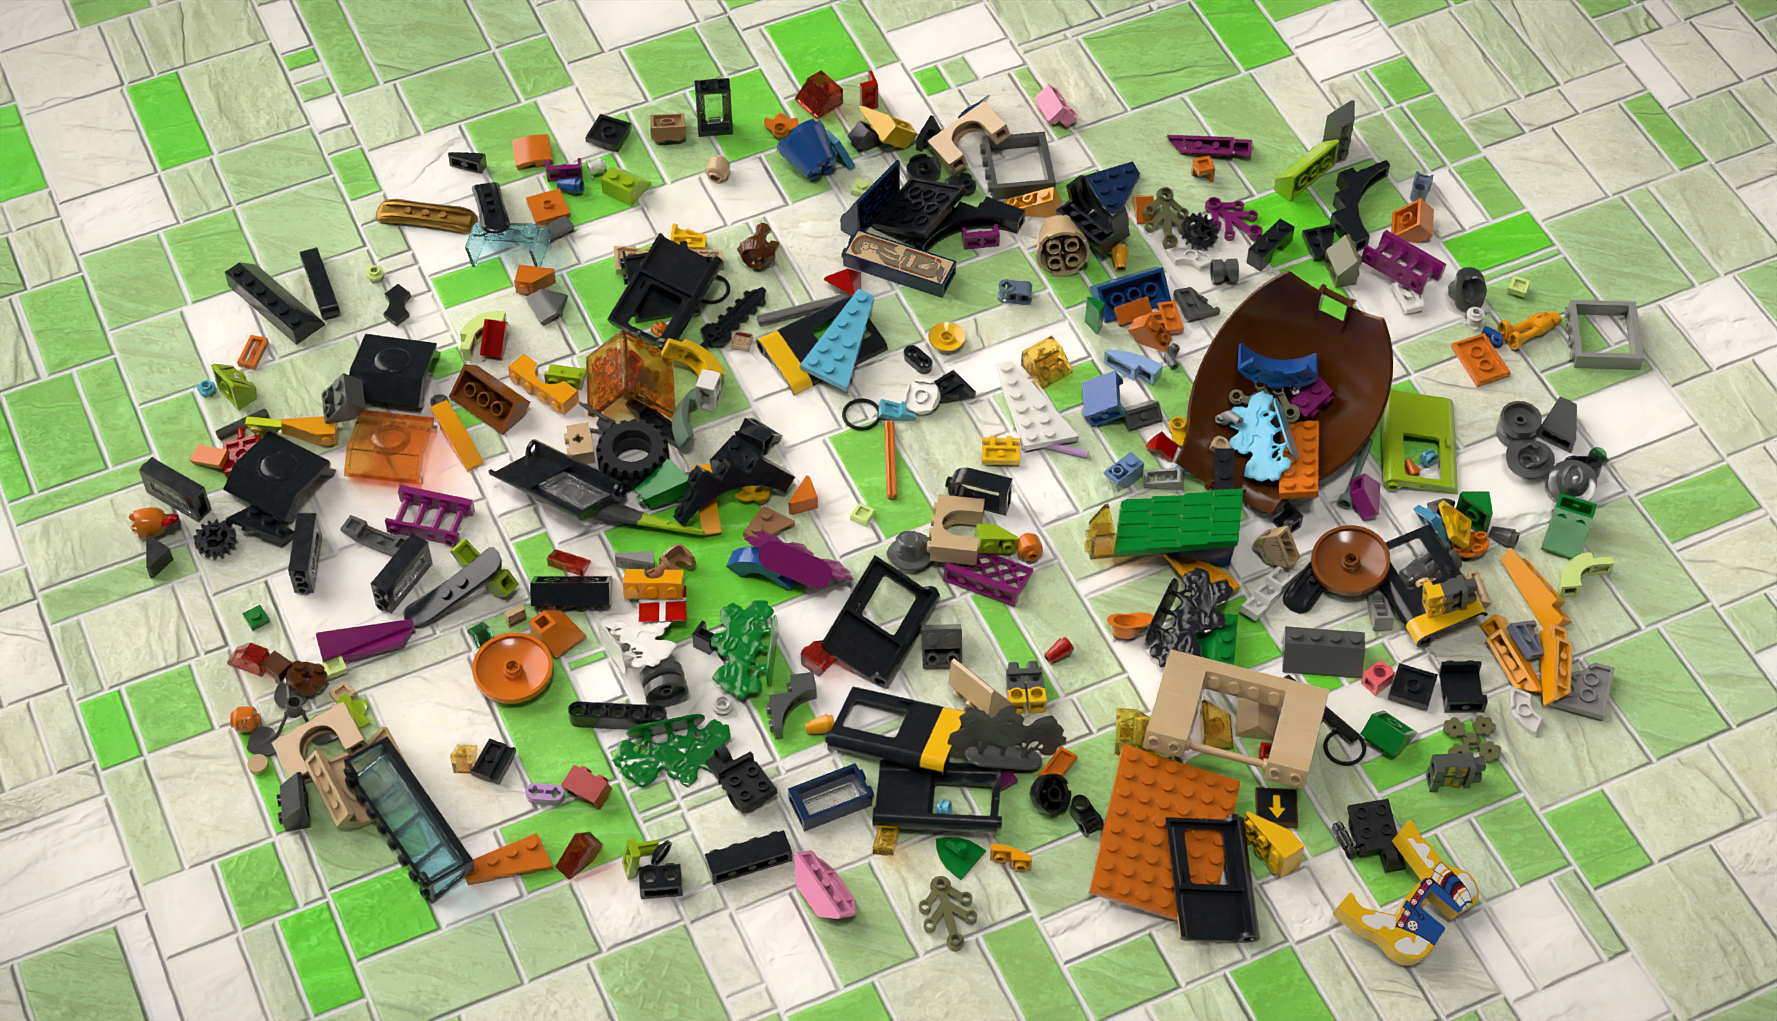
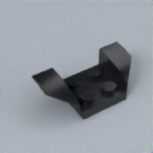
(741, 446)

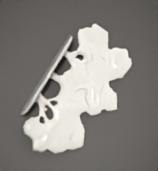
(639, 636)

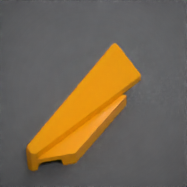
(1536, 590)
(1509, 655)

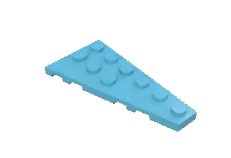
(839, 346)

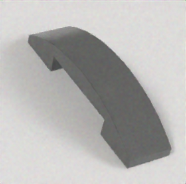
(371, 537)

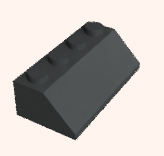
(1323, 652)

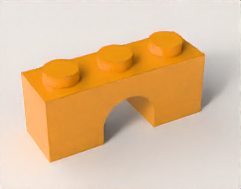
(667, 586)

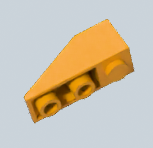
(1038, 203)

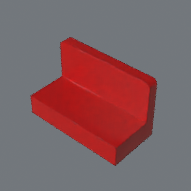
(869, 92)
(493, 338)

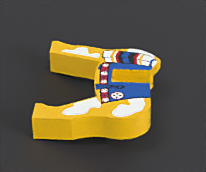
(1412, 931)

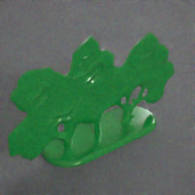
(741, 643)
(678, 754)

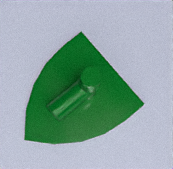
(958, 854)

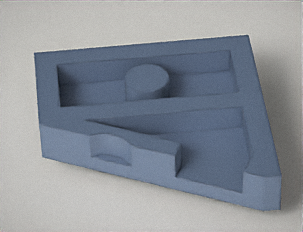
(1526, 639)

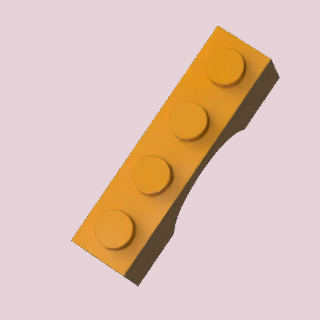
(559, 396)

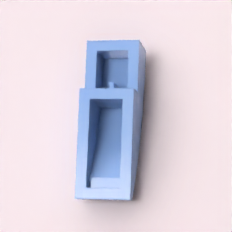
(1133, 365)

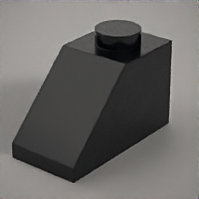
(864, 137)

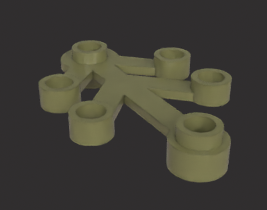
(1166, 215)
(1284, 401)
(947, 909)

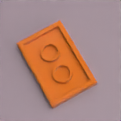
(1480, 360)

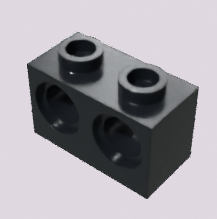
(660, 886)

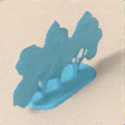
(1257, 437)

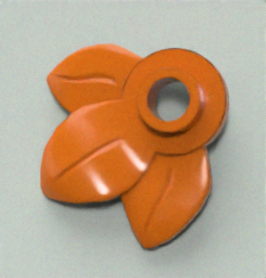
(780, 125)

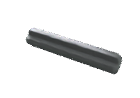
(231, 429)

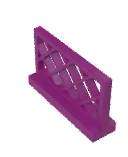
(983, 584)

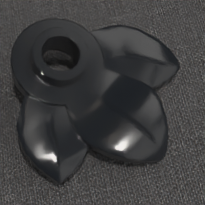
(965, 180)

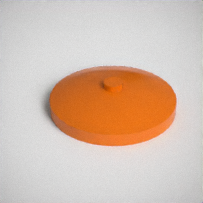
(512, 668)

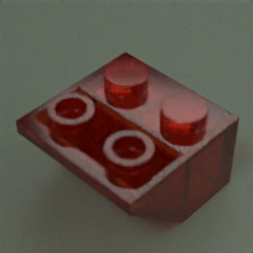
(820, 95)

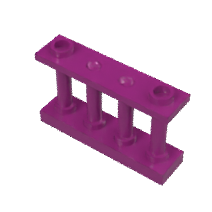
(1409, 254)
(434, 500)

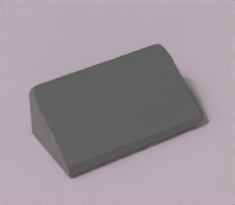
(560, 227)

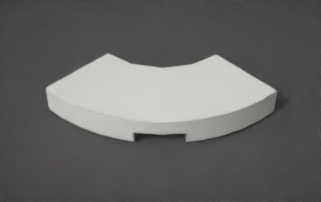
(1191, 257)
(1523, 712)

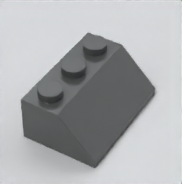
(1340, 127)

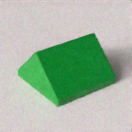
(1477, 507)

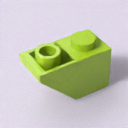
(995, 539)

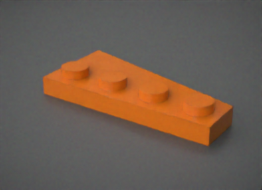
(516, 858)

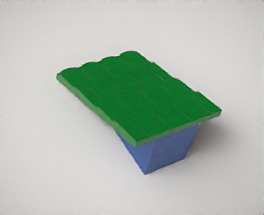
(1185, 526)

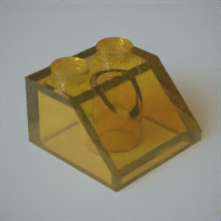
(1100, 535)

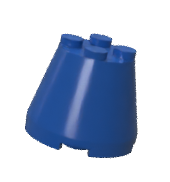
(808, 149)

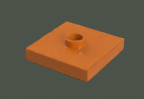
(547, 206)

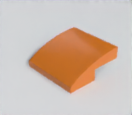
(532, 150)

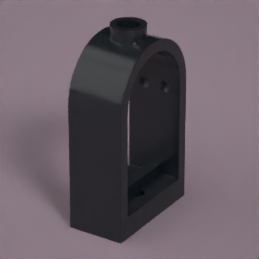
(982, 480)

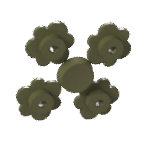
(1471, 740)

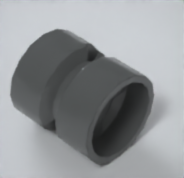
(1224, 270)

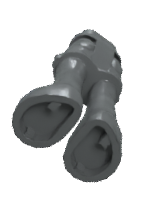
(1417, 568)

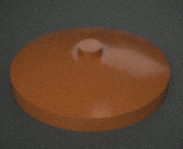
(1350, 560)

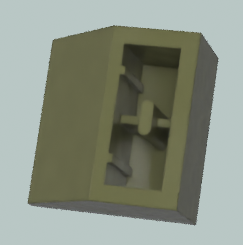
(1343, 262)

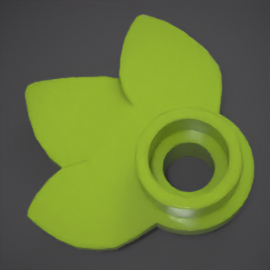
(357, 707)

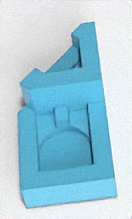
(895, 411)

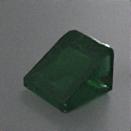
(480, 634)

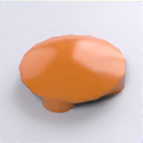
(1477, 545)

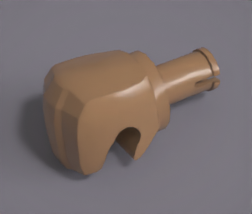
(673, 559)

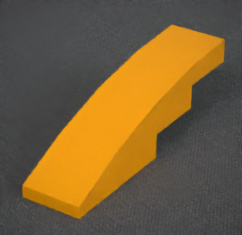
(456, 435)
(709, 513)

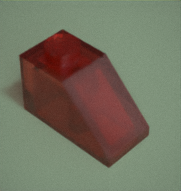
(249, 658)
(816, 658)
(579, 854)

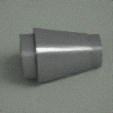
(1505, 535)

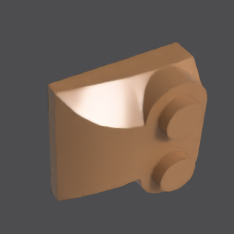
(667, 127)

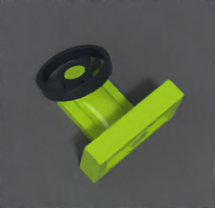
(635, 850)

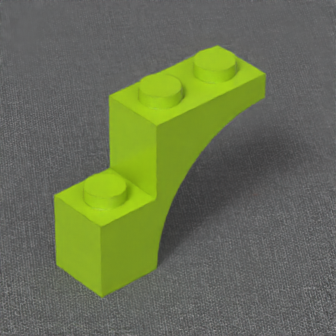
(500, 585)

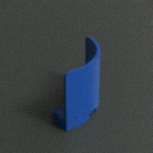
(1277, 372)

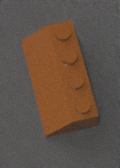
(488, 398)

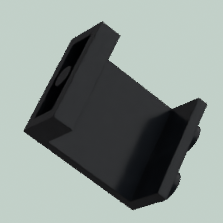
(1462, 687)

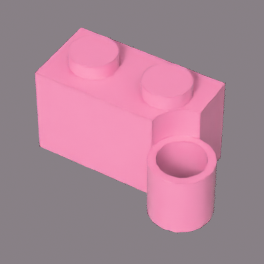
(1055, 107)

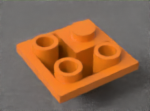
(556, 631)

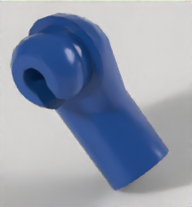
(1495, 336)

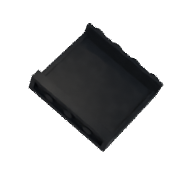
(656, 303)

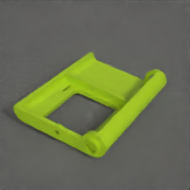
(1421, 418)

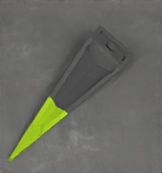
(626, 514)

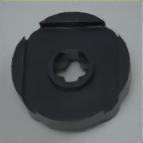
(918, 161)

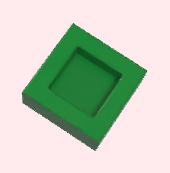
(256, 617)

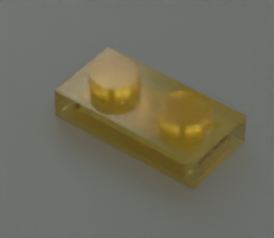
(886, 841)

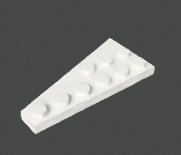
(1032, 414)

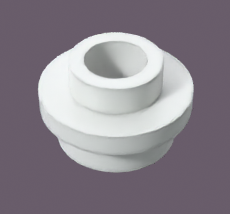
(722, 700)

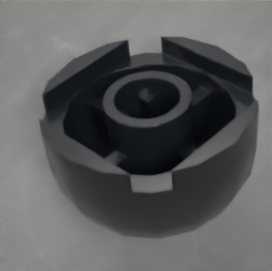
(1050, 794)

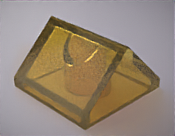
(1215, 726)

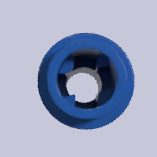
(571, 185)

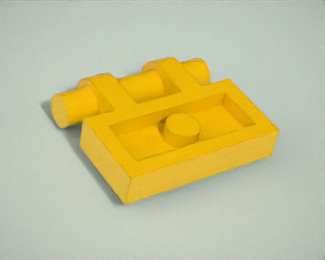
(1000, 451)

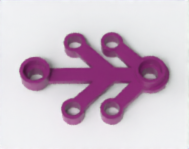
(1217, 207)

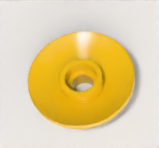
(946, 336)

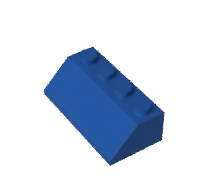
(1125, 289)

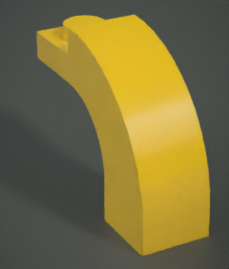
(691, 355)

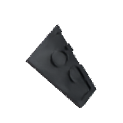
(260, 522)

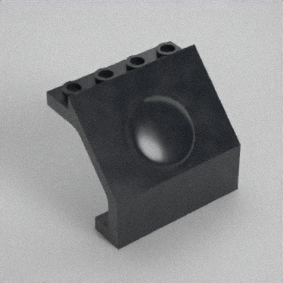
(393, 369)
(275, 475)

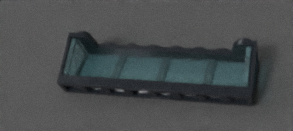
(407, 819)

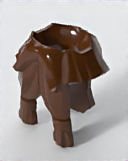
(756, 250)

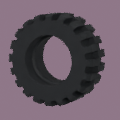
(630, 436)

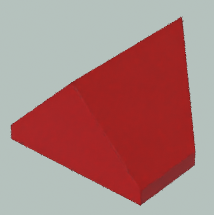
(846, 280)

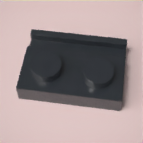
(493, 761)

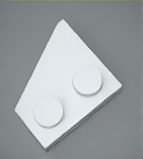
(1408, 299)

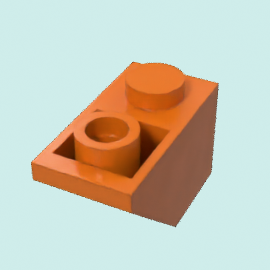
(1150, 333)

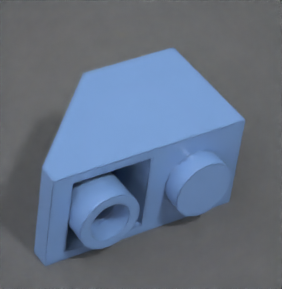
(1126, 470)

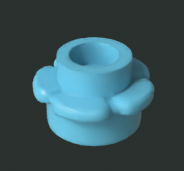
(206, 388)
(1428, 458)
(944, 807)

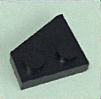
(1319, 240)
(953, 387)

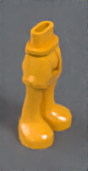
(1537, 323)

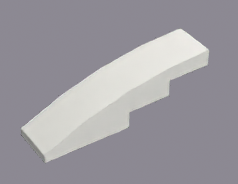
(1270, 591)

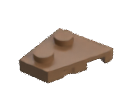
(768, 521)

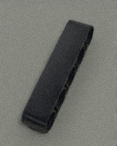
(319, 282)
(608, 712)

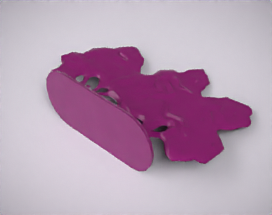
(796, 561)

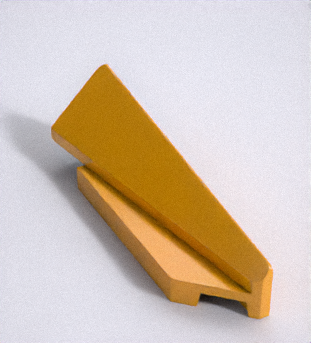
(1555, 663)

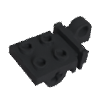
(741, 778)
(1374, 830)

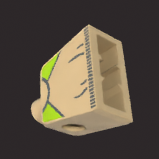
(1277, 547)

